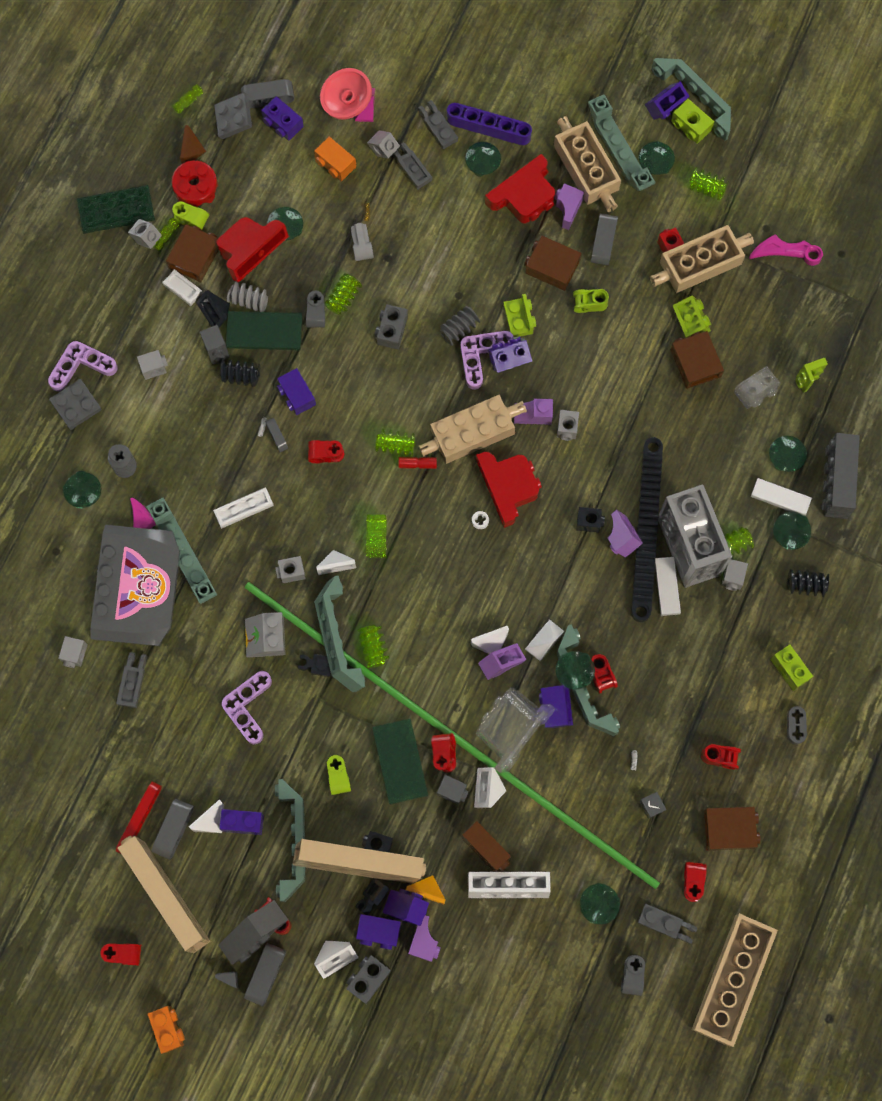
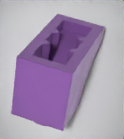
(569, 201)
(538, 412)
(623, 536)
(501, 661)
(423, 944)

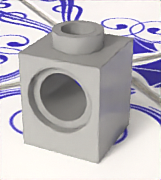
(383, 144)
(144, 233)
(152, 364)
(571, 418)
(298, 573)
(734, 575)
(72, 652)

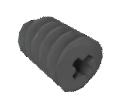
(458, 324)
(122, 461)

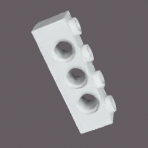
(508, 884)

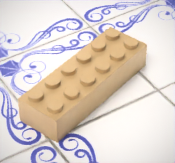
(734, 980)

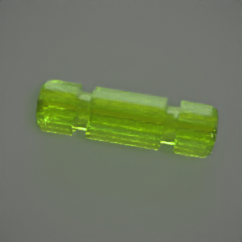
(187, 99)
(166, 232)

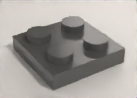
(233, 116)
(75, 404)

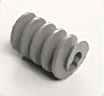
(248, 297)

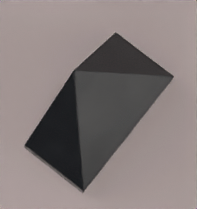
(213, 308)

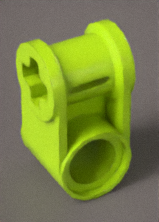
(190, 215)
(589, 301)
(338, 778)

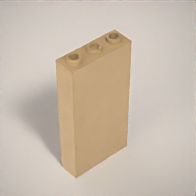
(358, 861)
(163, 894)

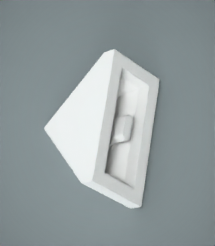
(335, 562)
(544, 640)
(491, 641)
(488, 788)
(209, 820)
(334, 956)

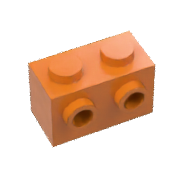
(335, 159)
(166, 1029)

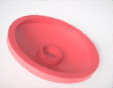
(340, 88)

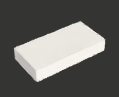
(182, 287)

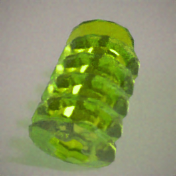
(708, 184)
(342, 293)
(395, 442)
(739, 539)
(373, 645)

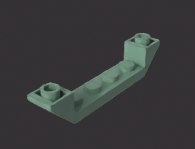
(665, 67)
(617, 145)
(188, 561)
(350, 678)
(605, 724)
(286, 793)

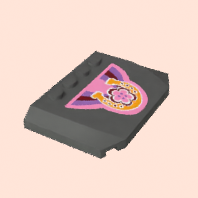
(135, 585)

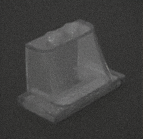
(511, 726)

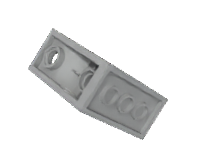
(694, 536)

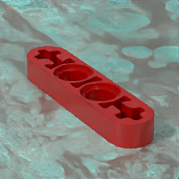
(141, 812)

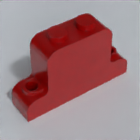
(524, 192)
(249, 244)
(509, 484)

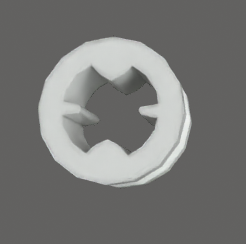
(475, 517)

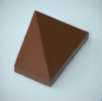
(191, 146)

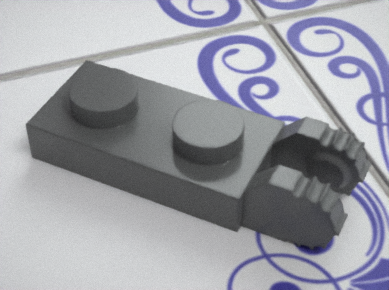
(438, 126)
(412, 167)
(131, 682)
(665, 923)

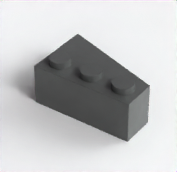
(252, 932)

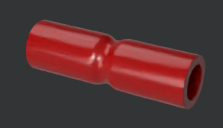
(421, 462)

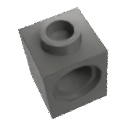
(452, 790)

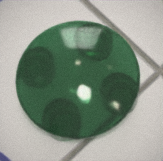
(483, 158)
(657, 158)
(291, 219)
(787, 453)
(82, 489)
(792, 530)
(575, 670)
(599, 904)

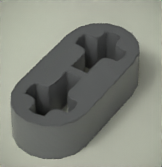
(276, 435)
(791, 725)

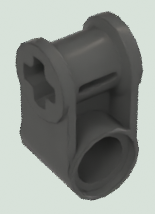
(315, 312)
(632, 979)

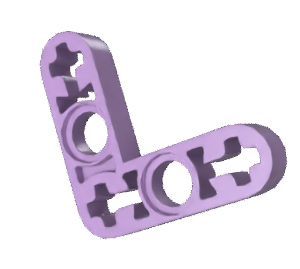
(474, 352)
(80, 357)
(240, 709)

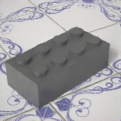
(841, 476)

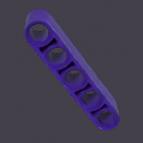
(495, 130)

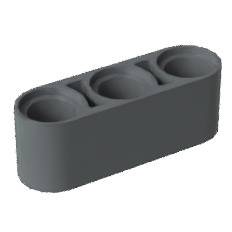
(263, 93)
(604, 239)
(172, 829)
(265, 974)

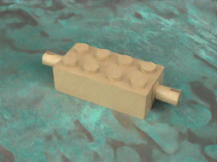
(587, 163)
(702, 259)
(472, 429)

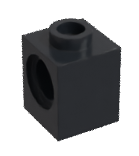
(583, 525)
(387, 841)

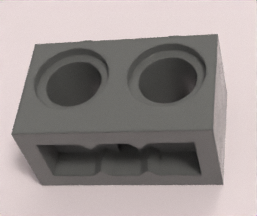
(388, 326)
(214, 344)
(372, 982)

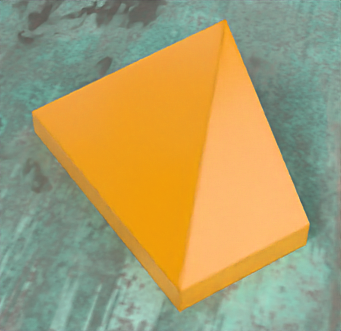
(428, 889)

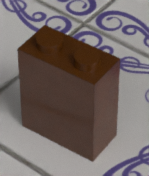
(193, 253)
(552, 262)
(696, 359)
(731, 828)
(486, 848)

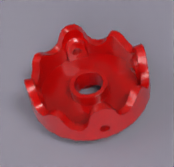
(194, 194)

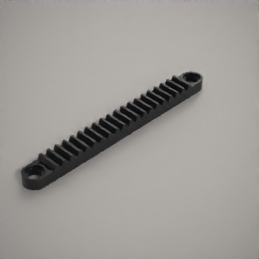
(647, 529)

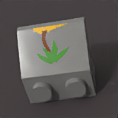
(265, 635)

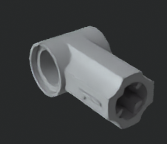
(362, 246)

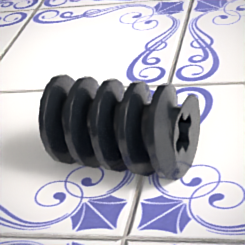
(239, 373)
(807, 582)

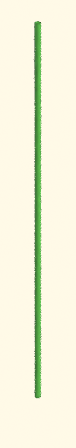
(460, 741)

